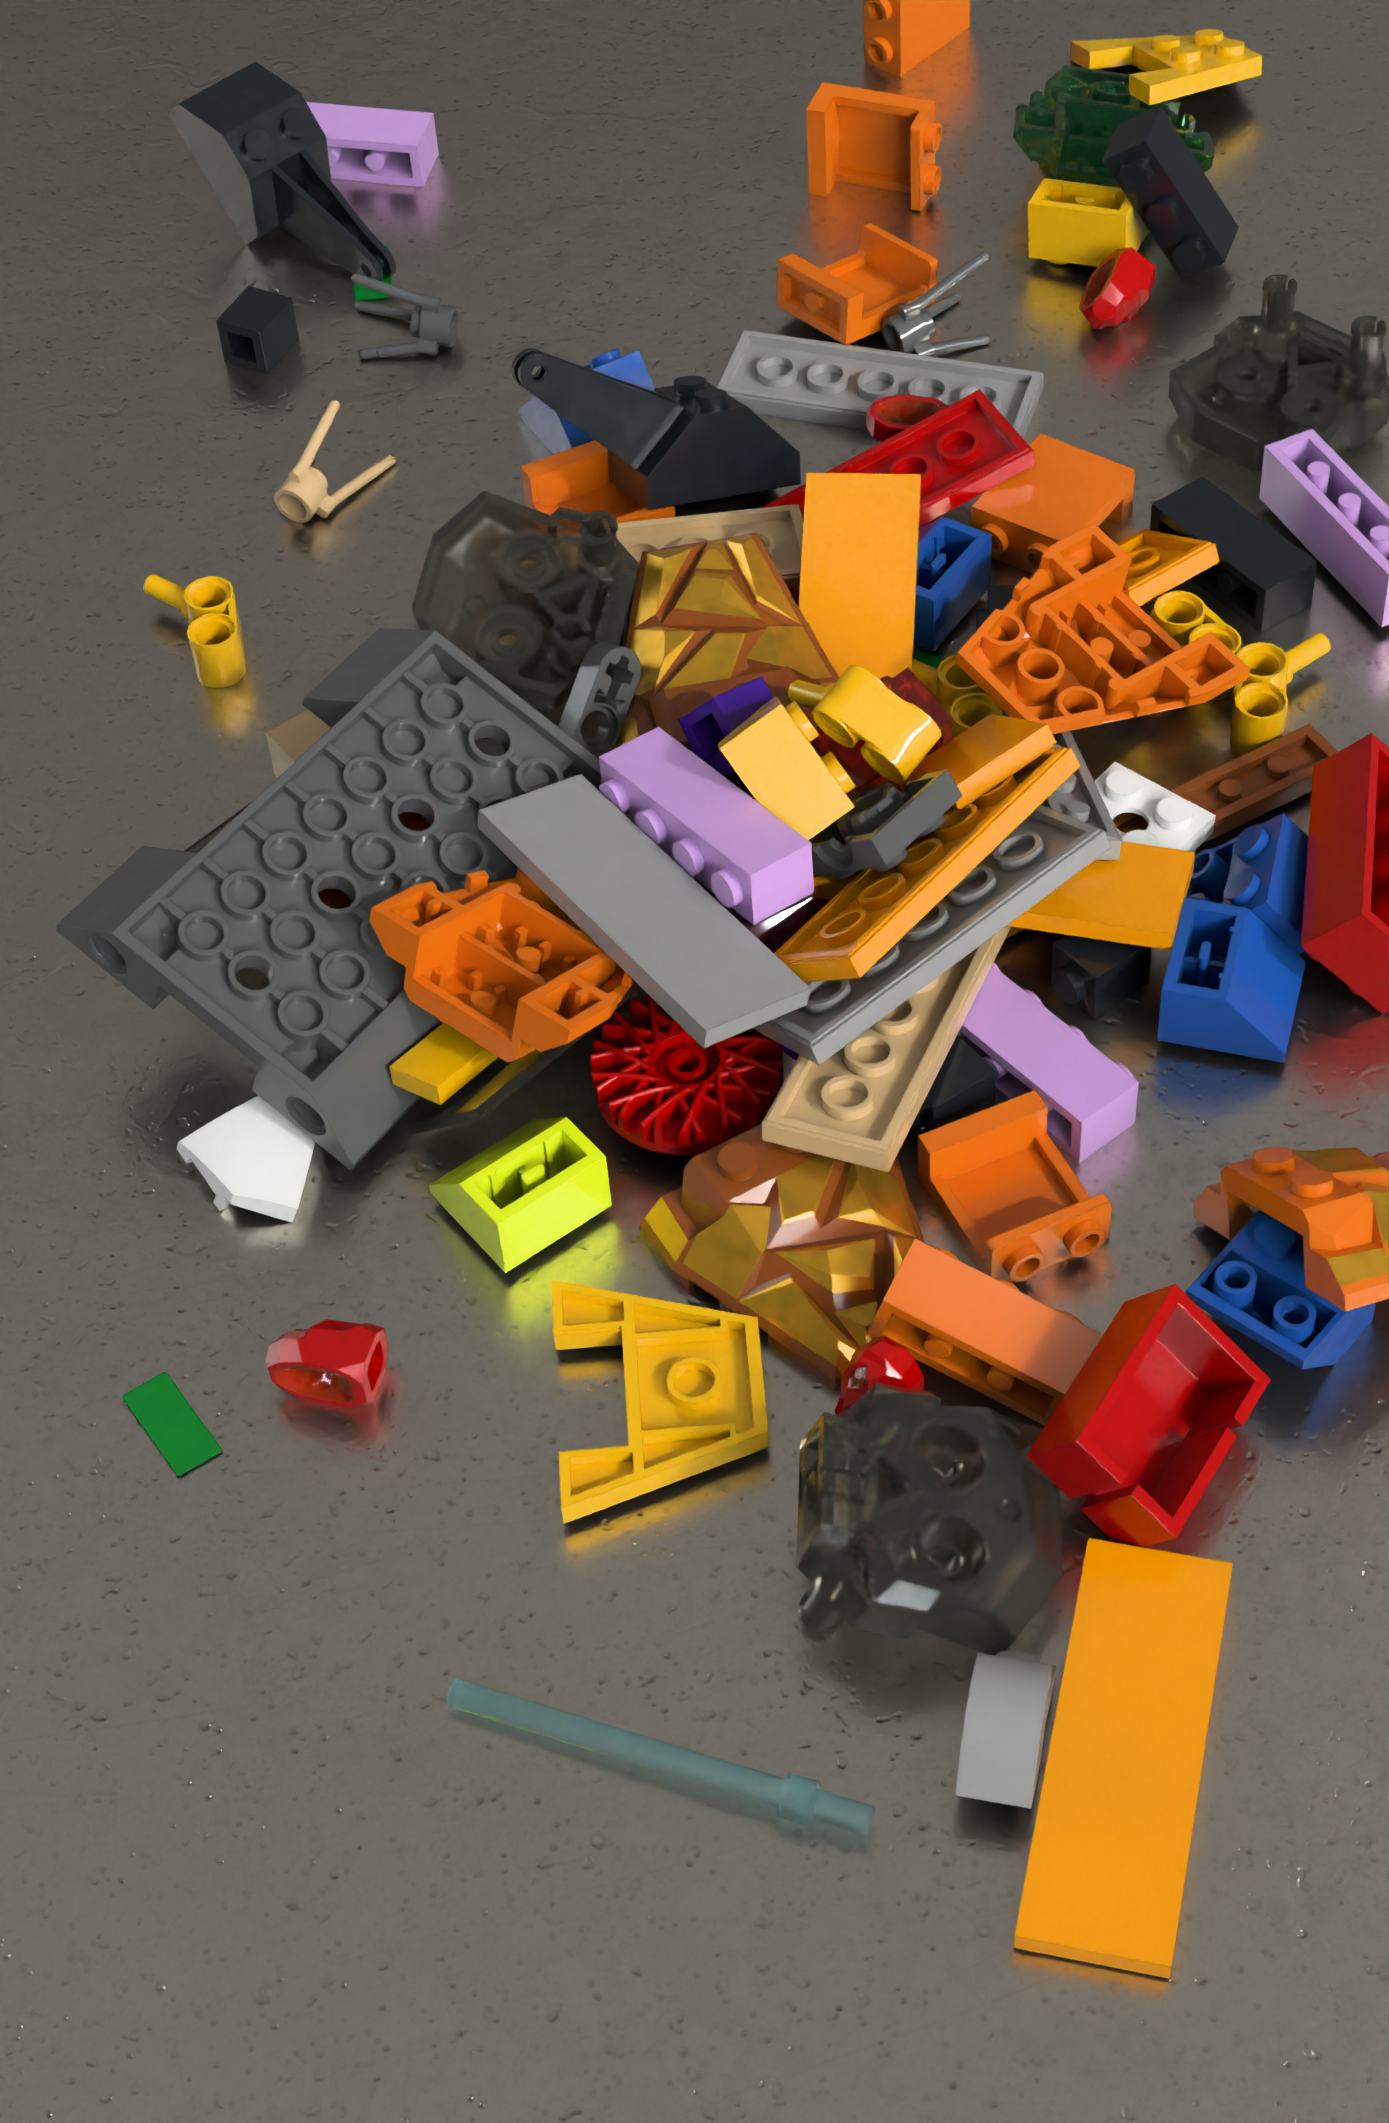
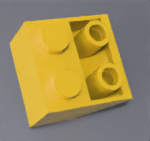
(1081, 223)
(785, 771)

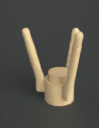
(306, 487)

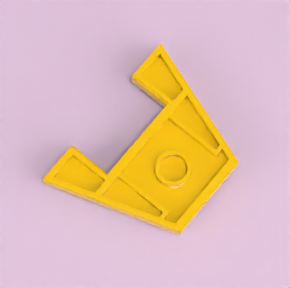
(1172, 63)
(687, 1390)

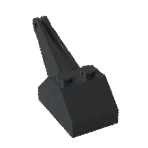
(274, 168)
(665, 442)

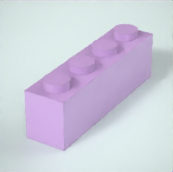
(378, 143)
(1331, 516)
(708, 825)
(1035, 1050)

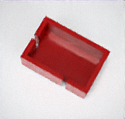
(1125, 1418)

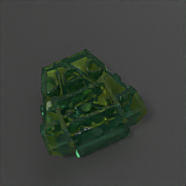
(1077, 120)

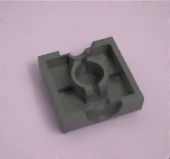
(883, 825)

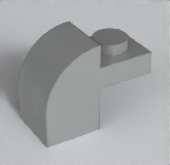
(1004, 1728)

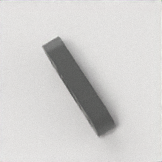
(619, 694)

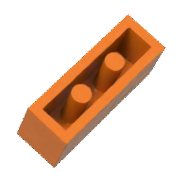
(983, 1332)

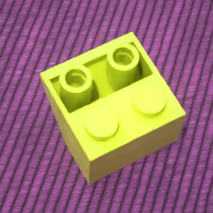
(527, 1190)

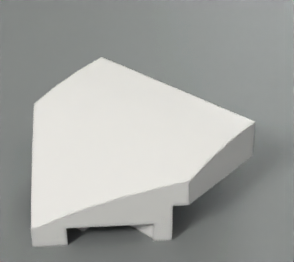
(252, 1159)

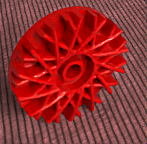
(673, 1092)

